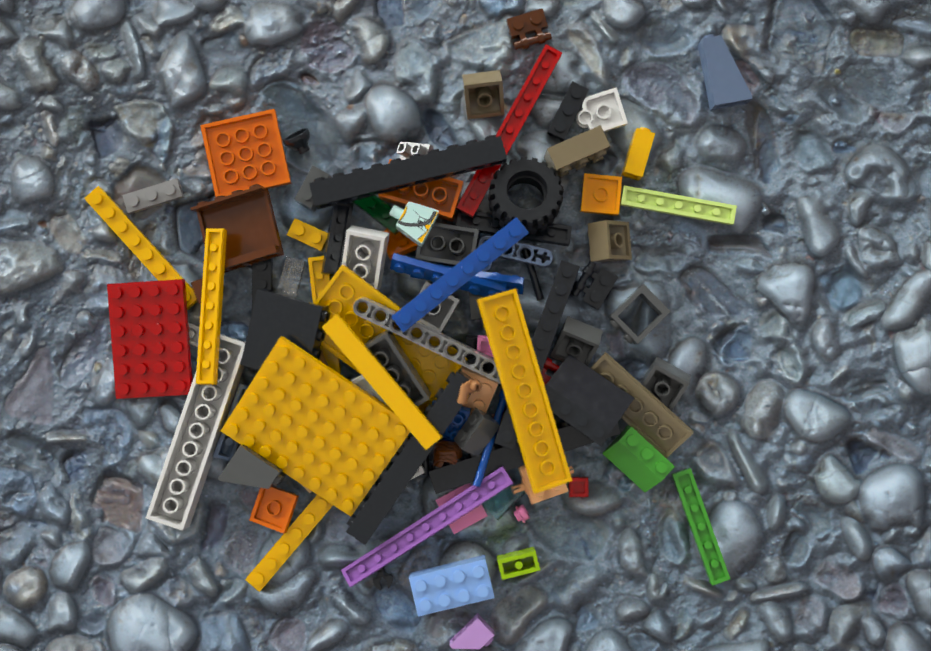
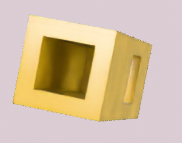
(638, 153)

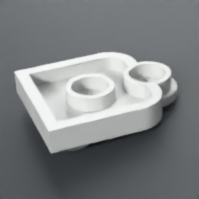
(603, 110)

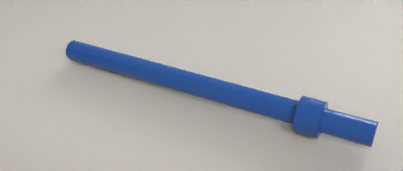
(487, 450)

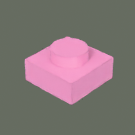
(483, 345)

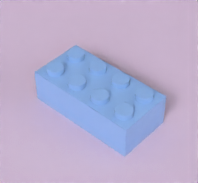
(451, 585)

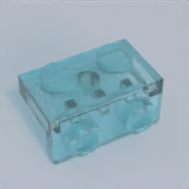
(502, 502)

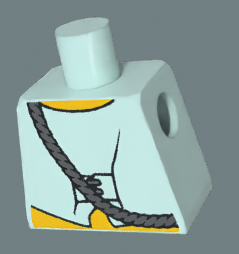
(415, 221)

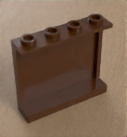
(249, 226)

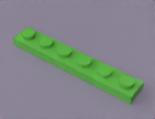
(700, 526)

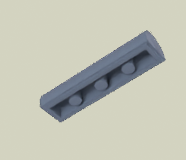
(226, 446)

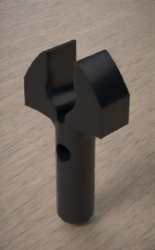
(381, 573)

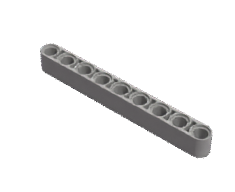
(423, 340)

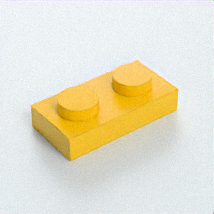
(307, 234)

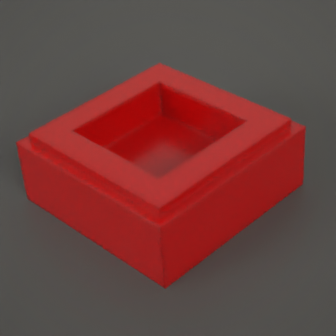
(579, 487)

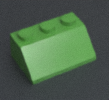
(638, 459)

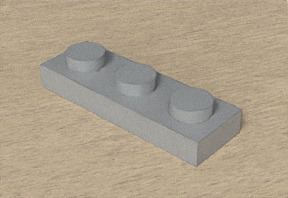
(153, 196)

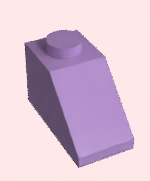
(473, 635)

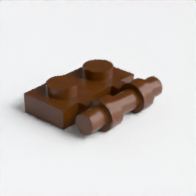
(527, 24)

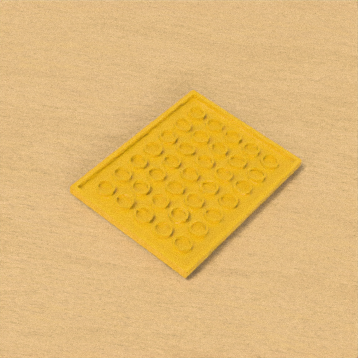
(316, 426)

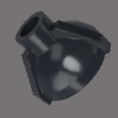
(298, 141)

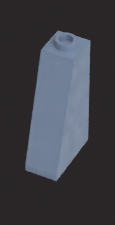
(721, 75)

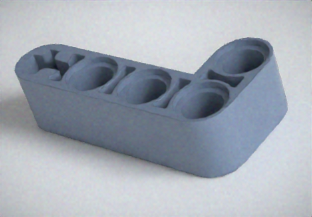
(515, 255)

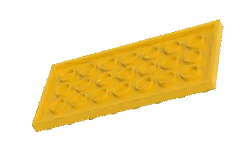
(340, 297)

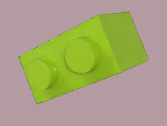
(518, 563)

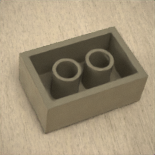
(577, 151)

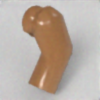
(468, 388)

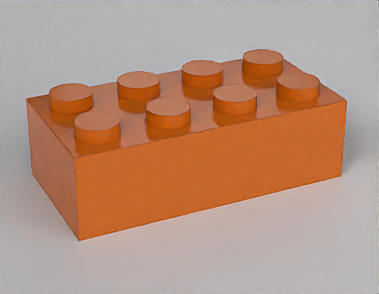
(437, 194)

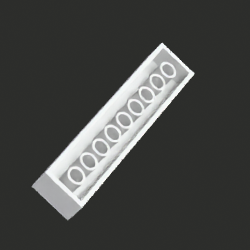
(196, 440)

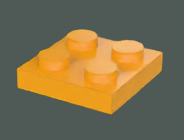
(601, 194)

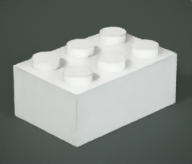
(366, 253)

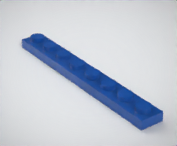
(459, 274)

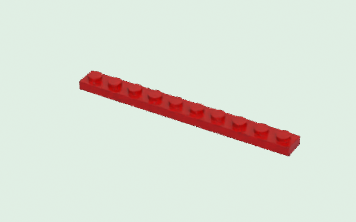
(511, 126)

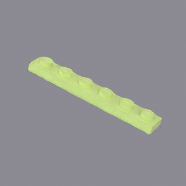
(678, 205)

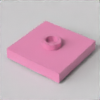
(468, 519)

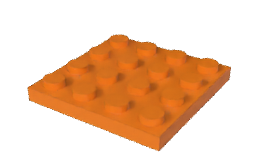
(246, 152)

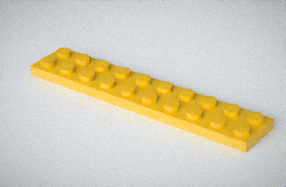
(524, 390)

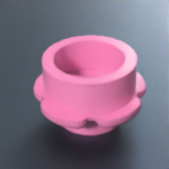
(521, 513)

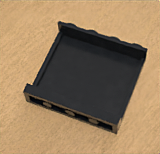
(283, 316)

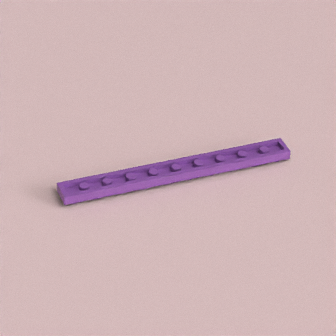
(427, 527)

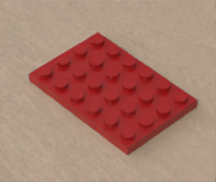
(150, 338)

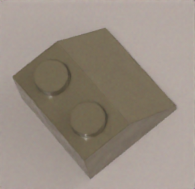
(483, 94)
(609, 241)

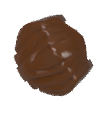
(446, 452)

